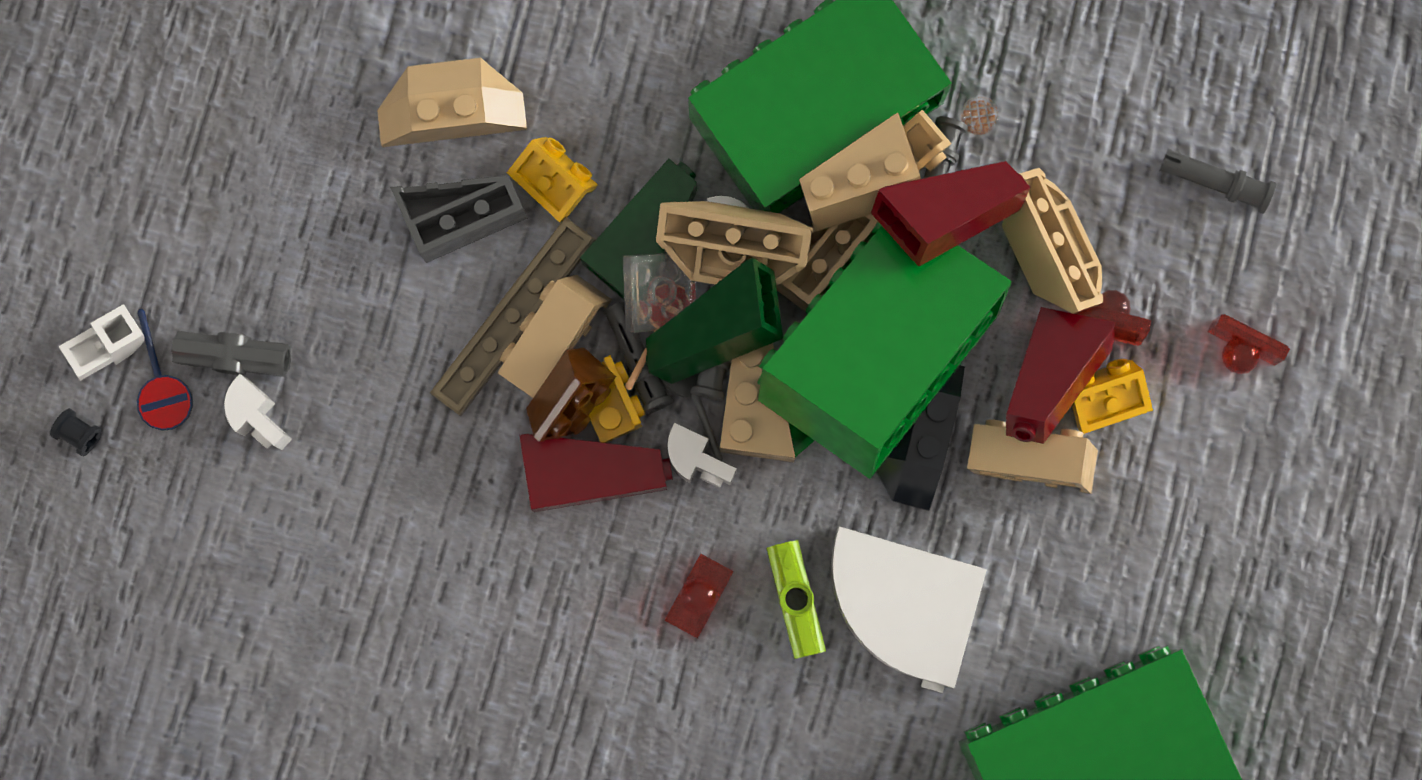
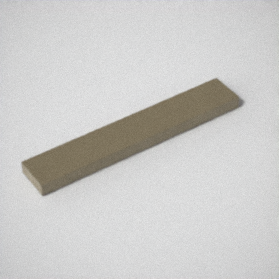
(483, 352)

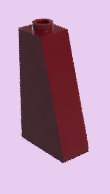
(948, 208)
(1055, 370)
(585, 472)

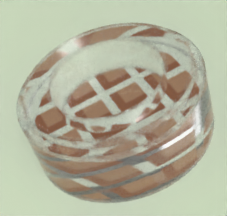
(980, 115)

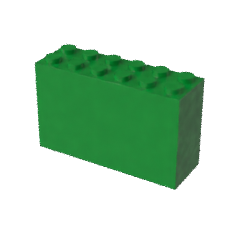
(814, 96)
(879, 347)
(1126, 726)

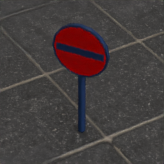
(163, 400)

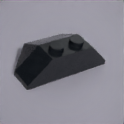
(918, 459)

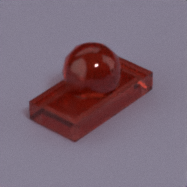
(1117, 309)
(1245, 345)
(699, 596)

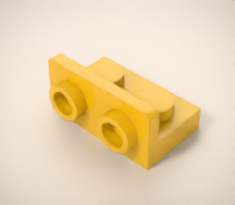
(552, 177)
(1112, 396)
(618, 412)

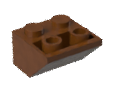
(569, 395)

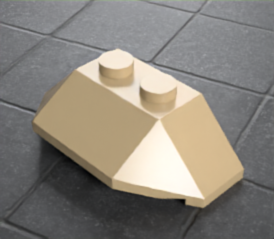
(450, 103)
(716, 238)
(1054, 247)

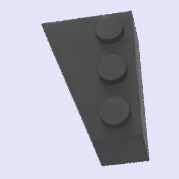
(457, 212)

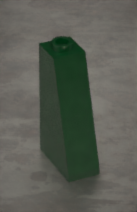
(636, 225)
(719, 325)

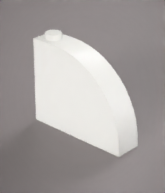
(906, 604)

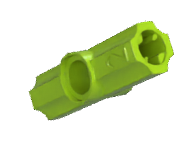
(790, 574)

